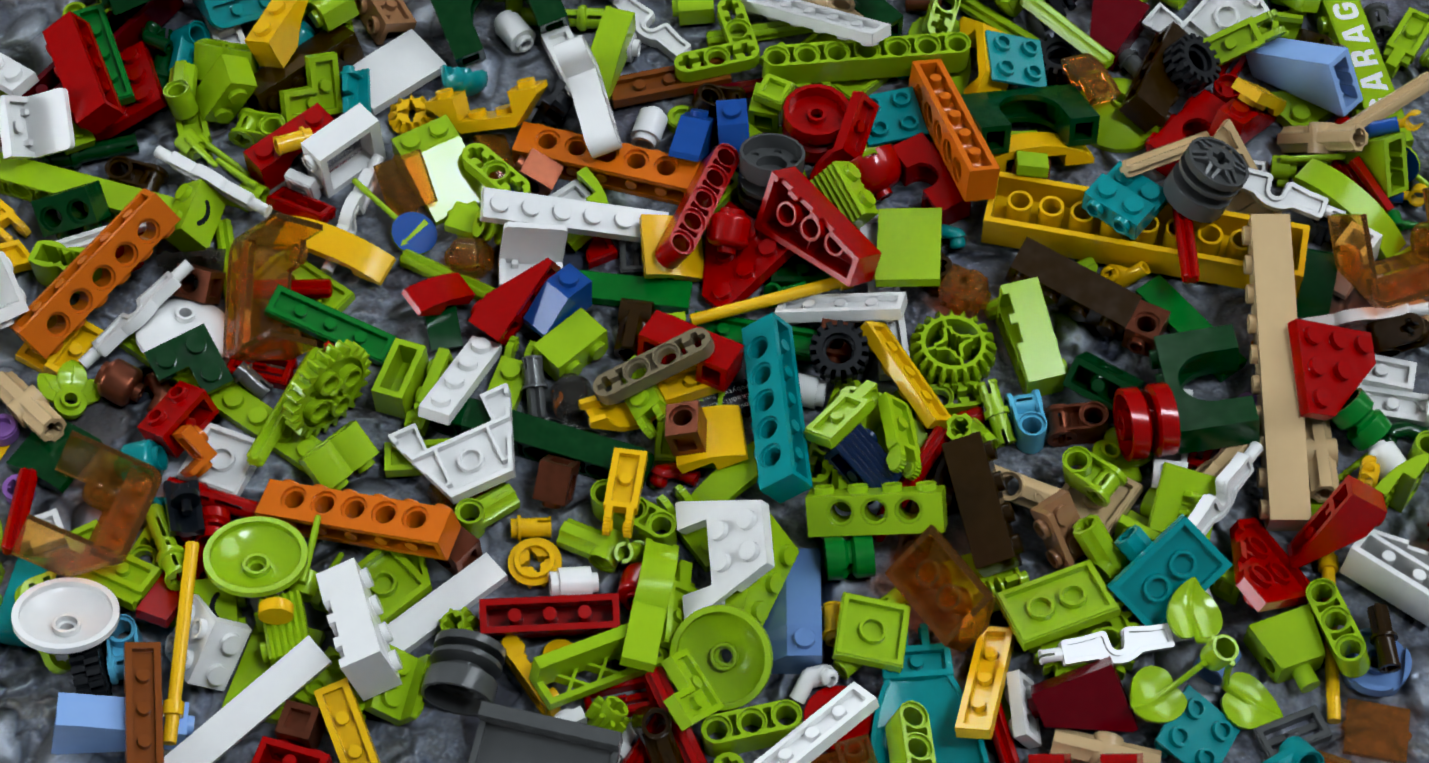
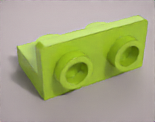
(404, 701)

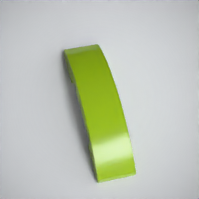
(1349, 196)
(729, 481)

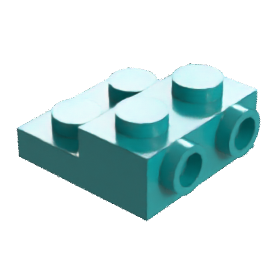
(1124, 202)

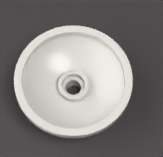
(177, 317)
(65, 615)

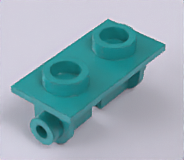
(355, 87)

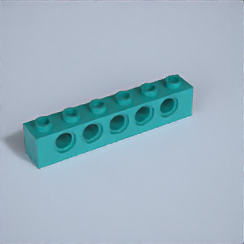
(776, 408)

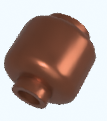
(120, 382)

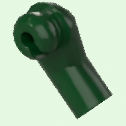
(151, 38)
(1403, 429)

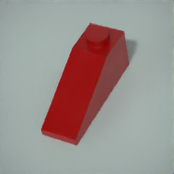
(1247, 120)
(503, 309)
(1341, 520)

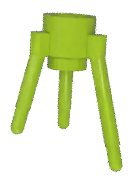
(195, 146)
(1285, 166)
(259, 190)
(308, 582)

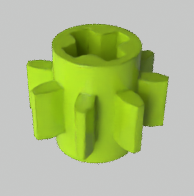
(459, 620)
(608, 714)

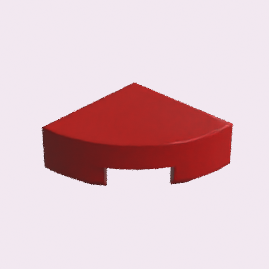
(600, 252)

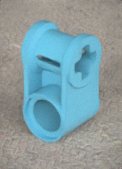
(1027, 416)
(115, 647)

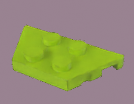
(398, 582)

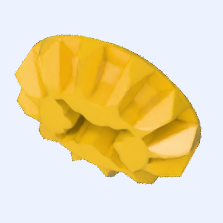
(399, 112)
(1369, 471)
(520, 559)

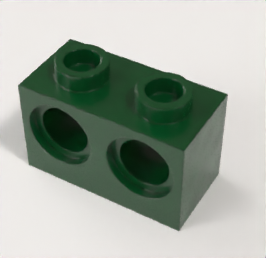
(70, 206)

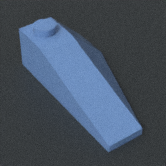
(797, 617)

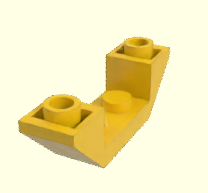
(976, 32)
(455, 105)

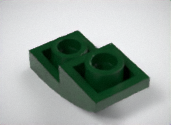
(1317, 284)
(444, 330)

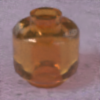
(470, 257)

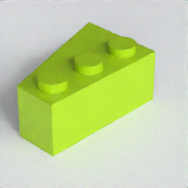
(1030, 337)
(761, 595)

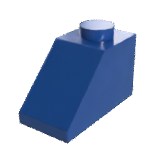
(732, 122)
(693, 135)
(559, 299)

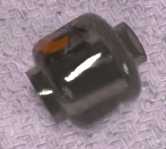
(565, 397)

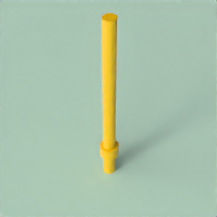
(767, 300)
(1328, 567)
(174, 706)

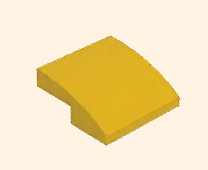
(651, 231)
(73, 348)
(724, 440)

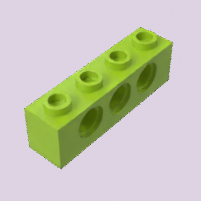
(826, 522)

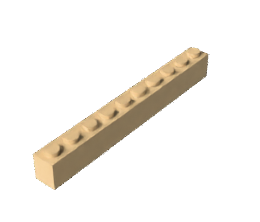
(1282, 430)

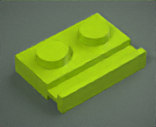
(127, 580)

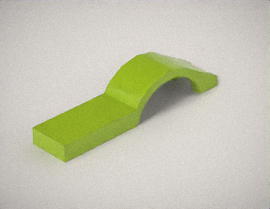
(649, 606)

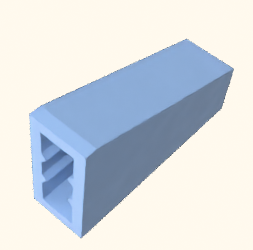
(1309, 71)
(98, 724)

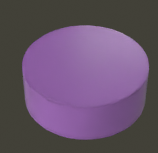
(8, 430)

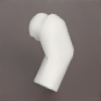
(811, 678)

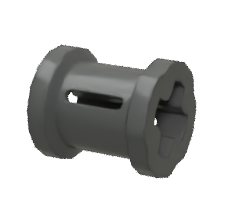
(1379, 22)

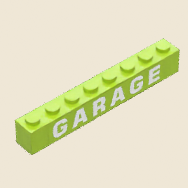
(1348, 25)

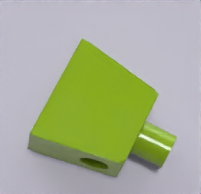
(1288, 647)

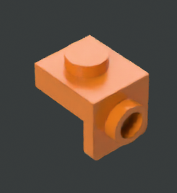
(195, 444)

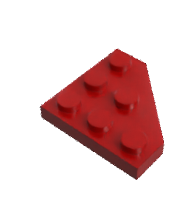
(145, 87)
(738, 276)
(1328, 365)
(1264, 569)

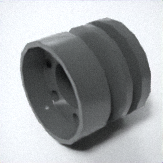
(761, 156)
(1205, 179)
(463, 671)

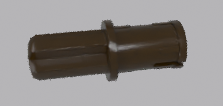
(1383, 638)

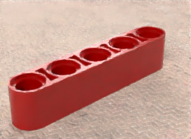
(697, 206)

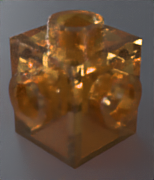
(964, 291)

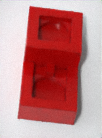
(438, 292)

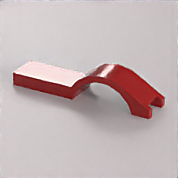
(852, 133)

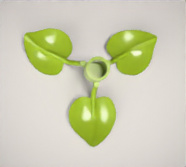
(1196, 615)

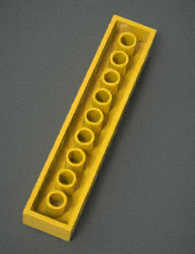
(1054, 217)

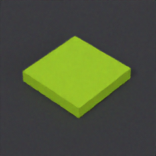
(871, 632)

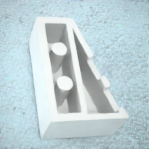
(1391, 571)

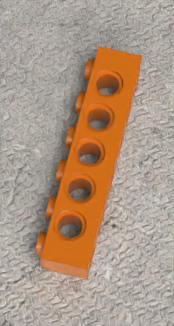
(954, 131)
(625, 170)
(78, 275)
(363, 518)

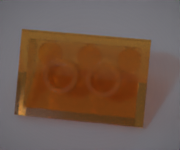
(943, 590)

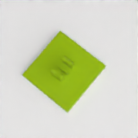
(1178, 493)

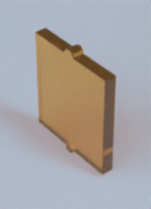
(405, 182)
(1376, 731)

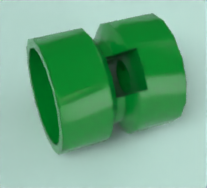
(1362, 422)
(849, 557)

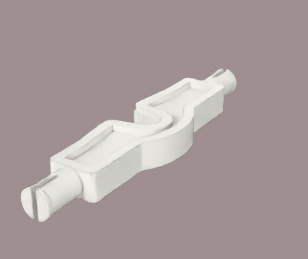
(660, 37)
(222, 185)
(1292, 197)
(355, 204)
(1369, 314)
(127, 324)
(1228, 483)
(1097, 646)

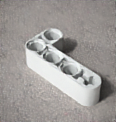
(588, 96)

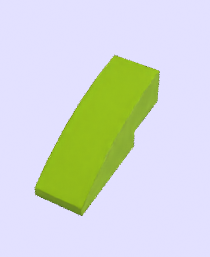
(611, 44)

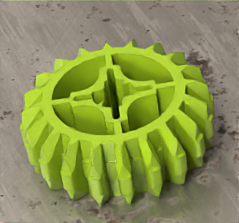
(963, 339)

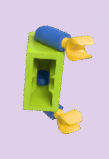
(1387, 158)

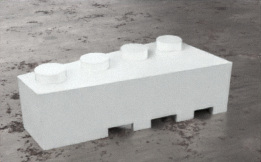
(358, 629)

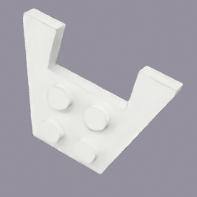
(1207, 17)
(471, 459)
(737, 545)

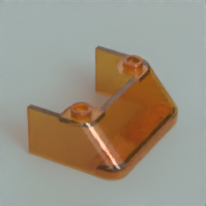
(255, 267)
(1385, 281)
(117, 487)

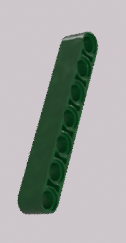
(539, 437)

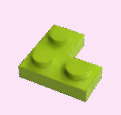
(321, 88)
(694, 696)

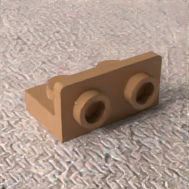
(384, 17)
(1054, 525)

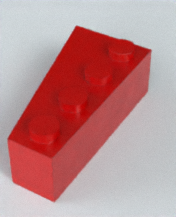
(814, 229)

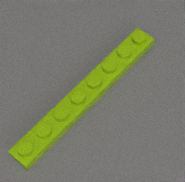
(242, 411)

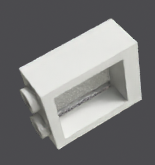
(342, 149)

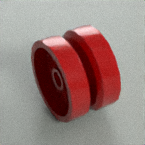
(814, 118)
(1146, 421)

